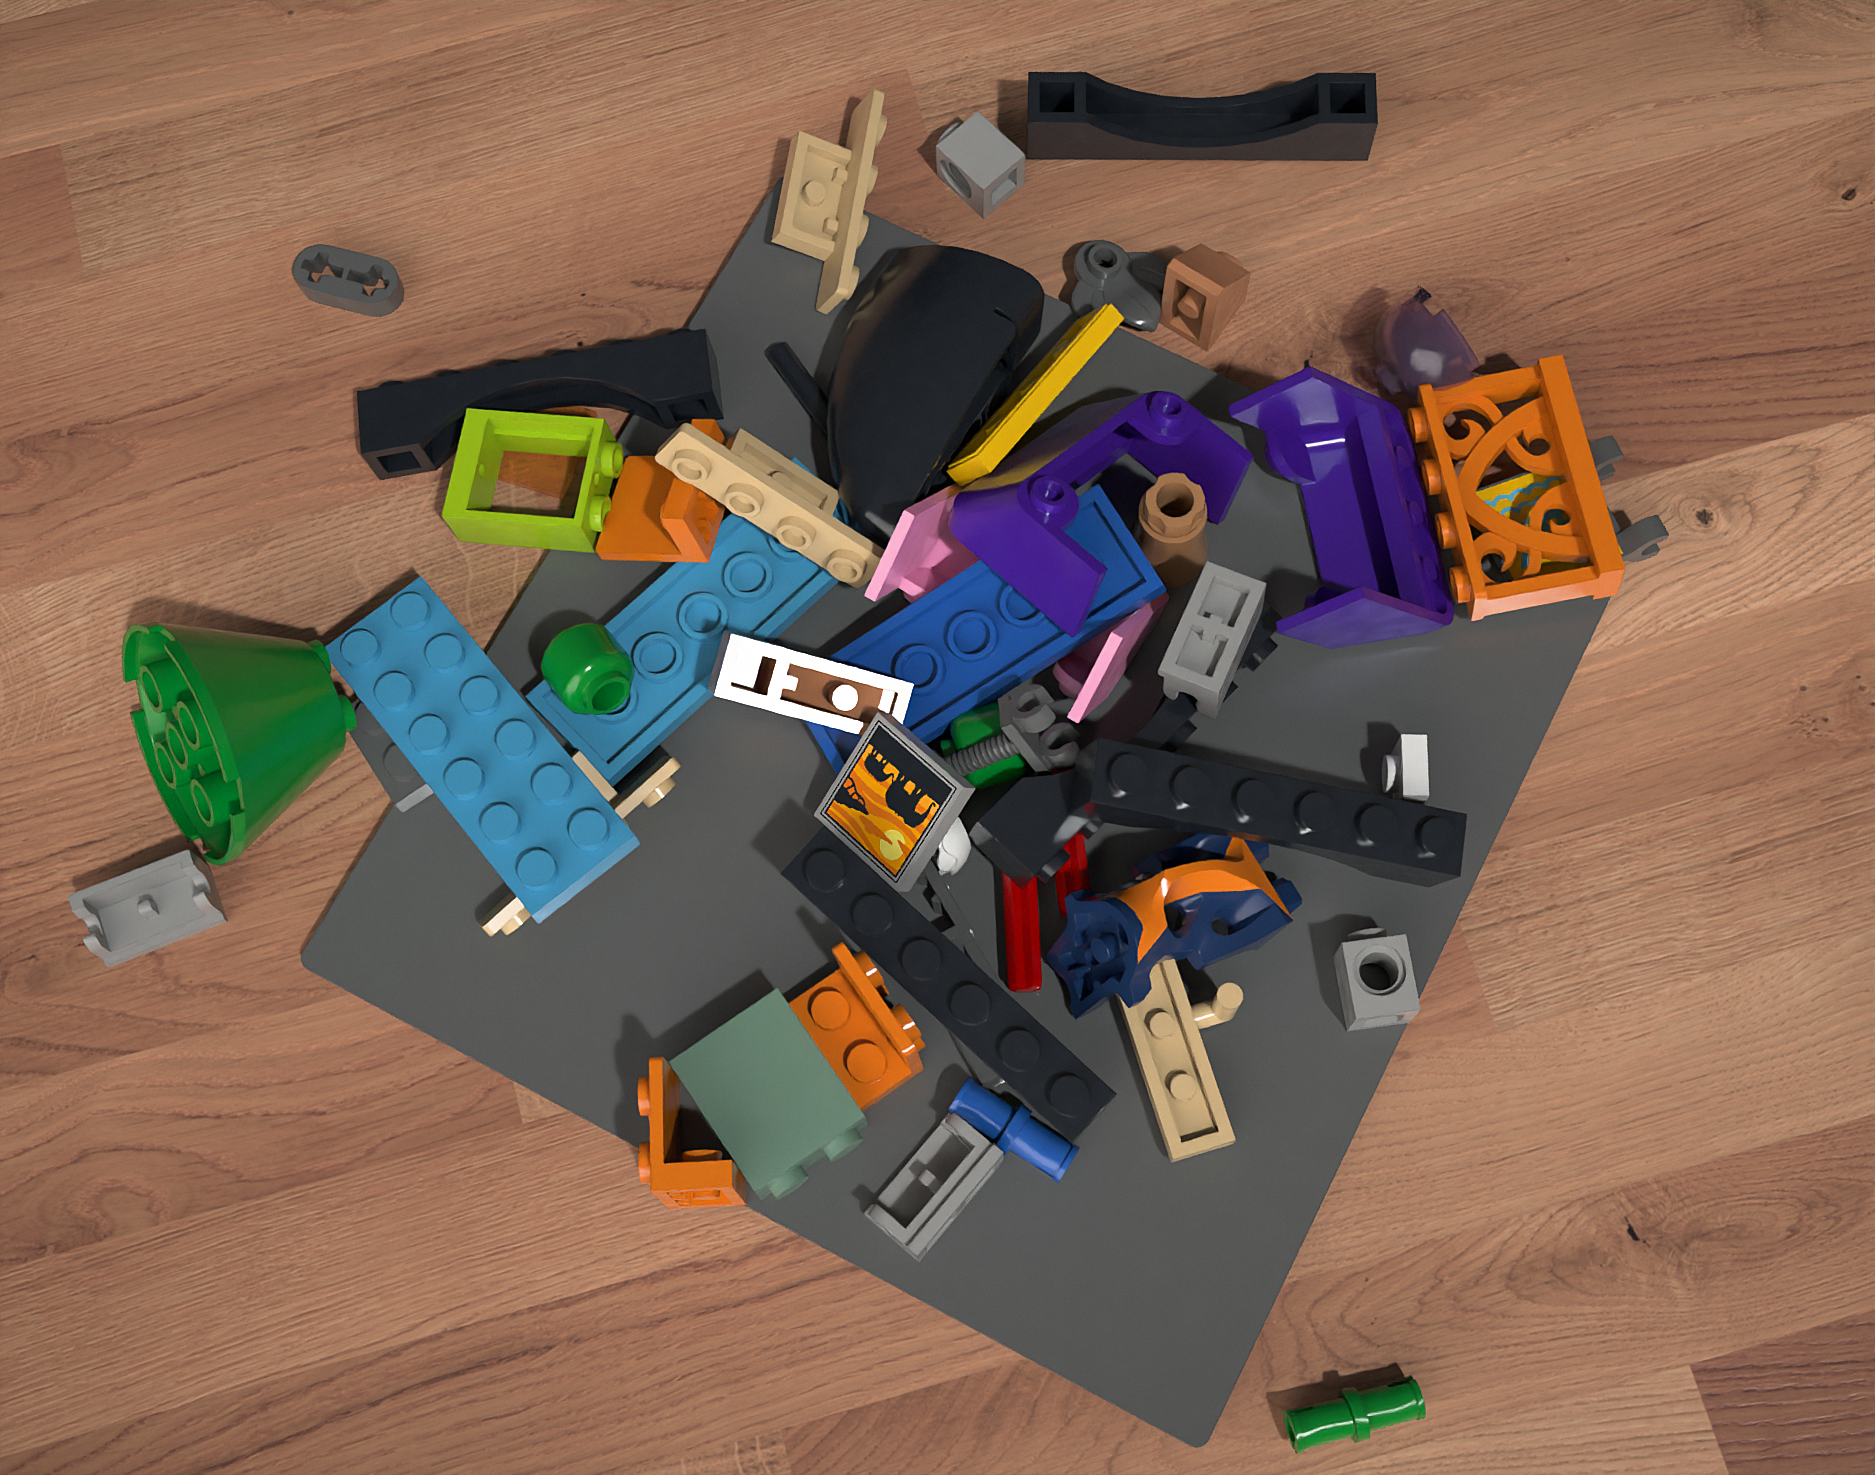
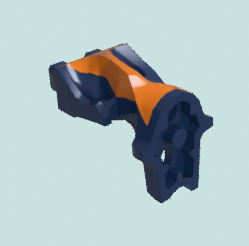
(1124, 933)

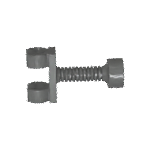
(1021, 721)

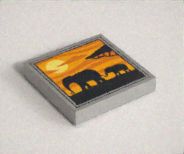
(894, 801)

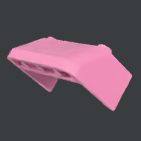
(927, 555)

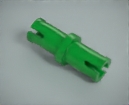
(1354, 1414)

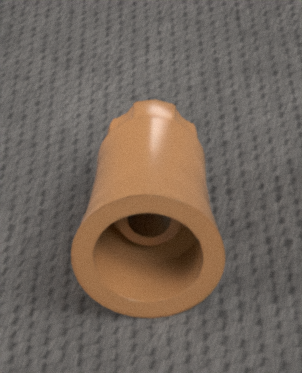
(1173, 529)

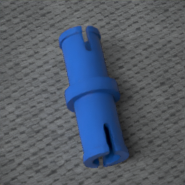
(1013, 1129)

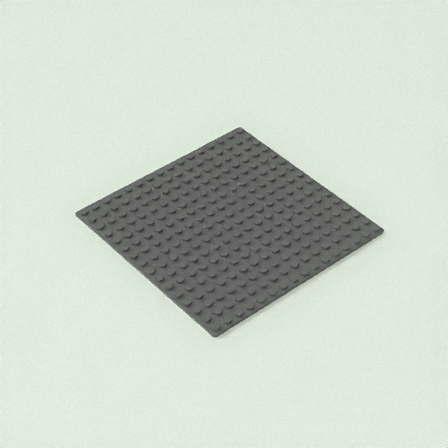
(1131, 1265)

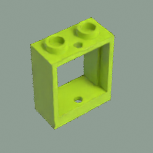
(477, 468)

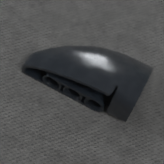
(922, 376)

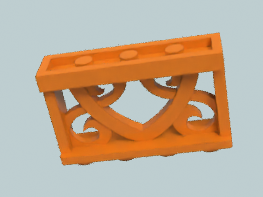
(1550, 417)

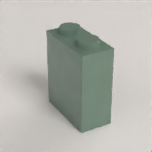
(770, 1096)

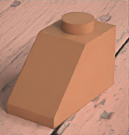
(1202, 294)

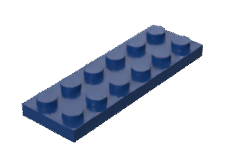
(985, 638)

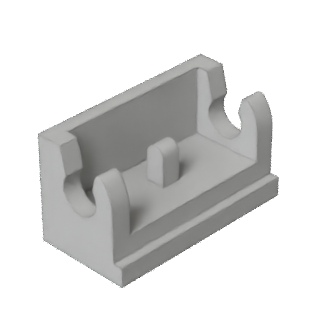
(1212, 637)
(149, 908)
(935, 1186)

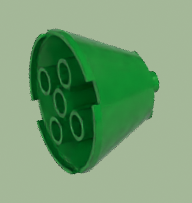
(232, 726)

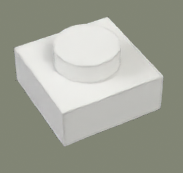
(1407, 769)

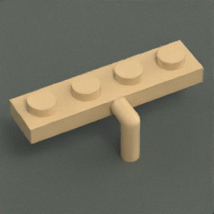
(1176, 1063)

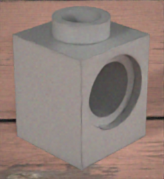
(980, 164)
(1369, 1007)

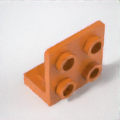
(659, 514)
(857, 1032)
(675, 1177)

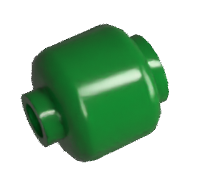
(588, 669)
(974, 728)

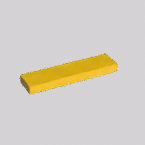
(1034, 395)

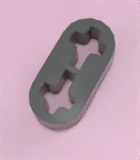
(350, 273)

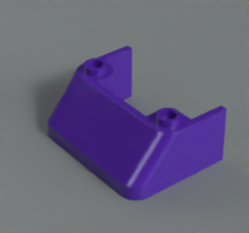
(1028, 501)
(1362, 509)

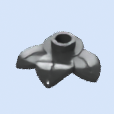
(1129, 283)

